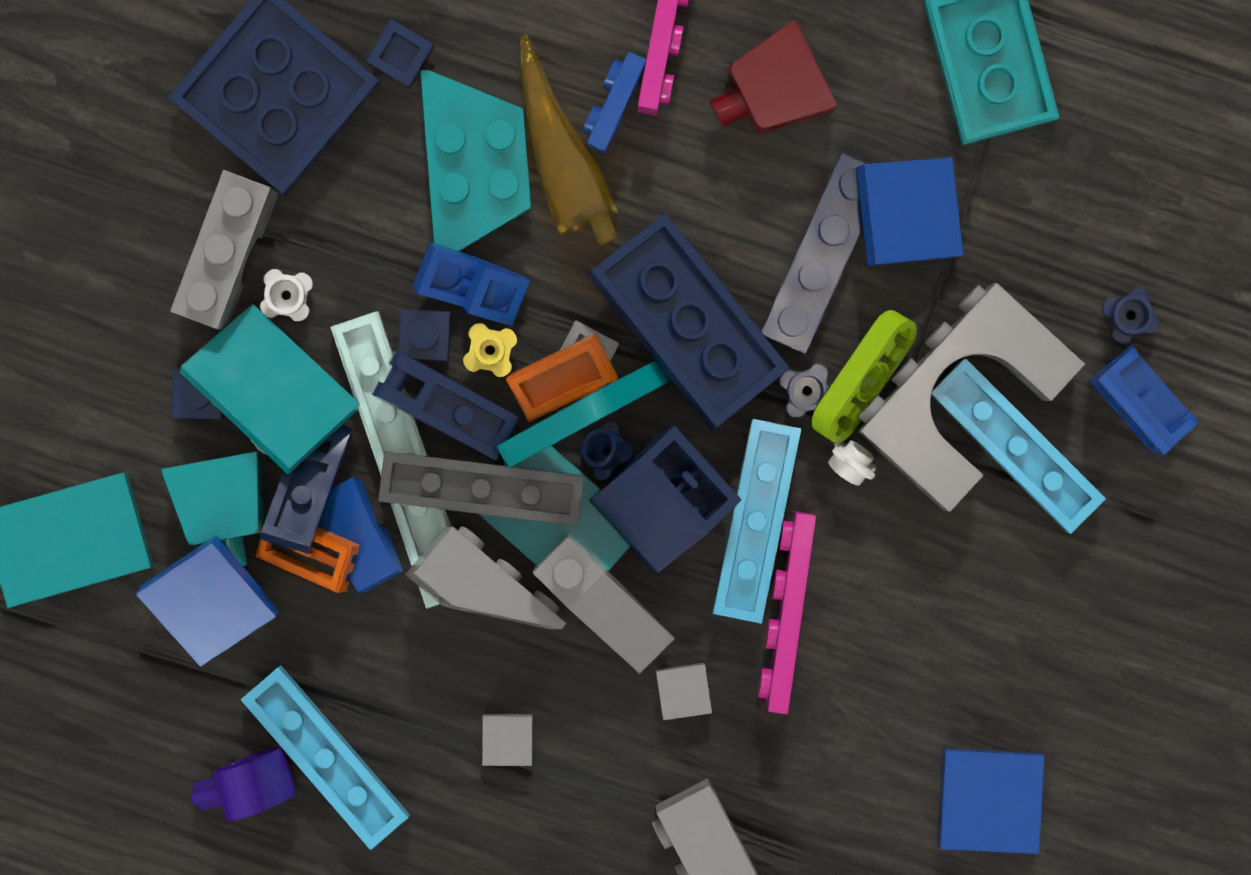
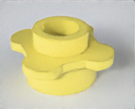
(479, 359)

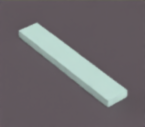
(365, 358)

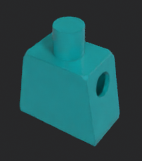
(220, 499)

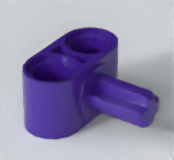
(247, 785)

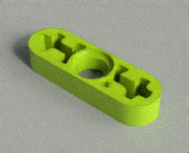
(864, 375)

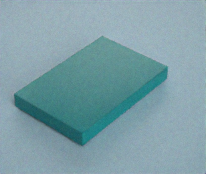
(991, 66)
(270, 388)
(538, 538)
(70, 540)

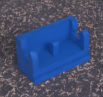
(1143, 401)

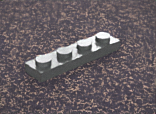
(481, 488)

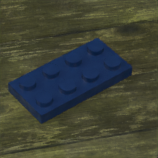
(688, 321)

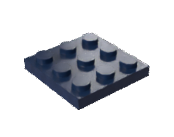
(274, 91)

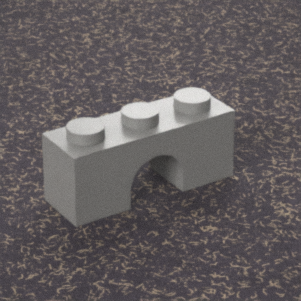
(221, 250)

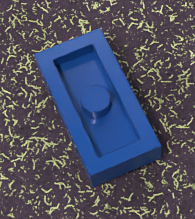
(605, 121)

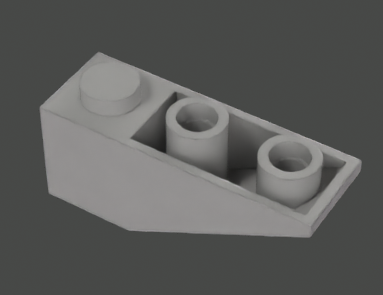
(467, 580)

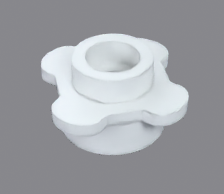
(276, 284)
(852, 462)

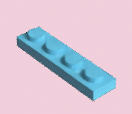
(1017, 446)
(756, 521)
(325, 757)

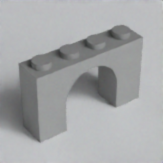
(989, 327)

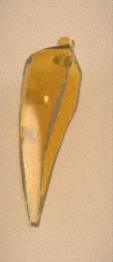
(566, 169)

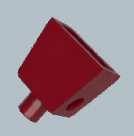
(775, 85)

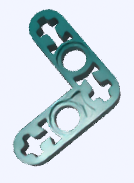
(582, 413)

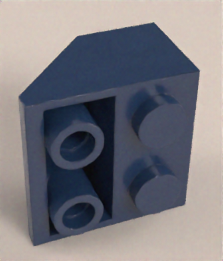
(665, 499)

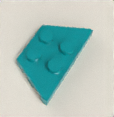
(473, 161)

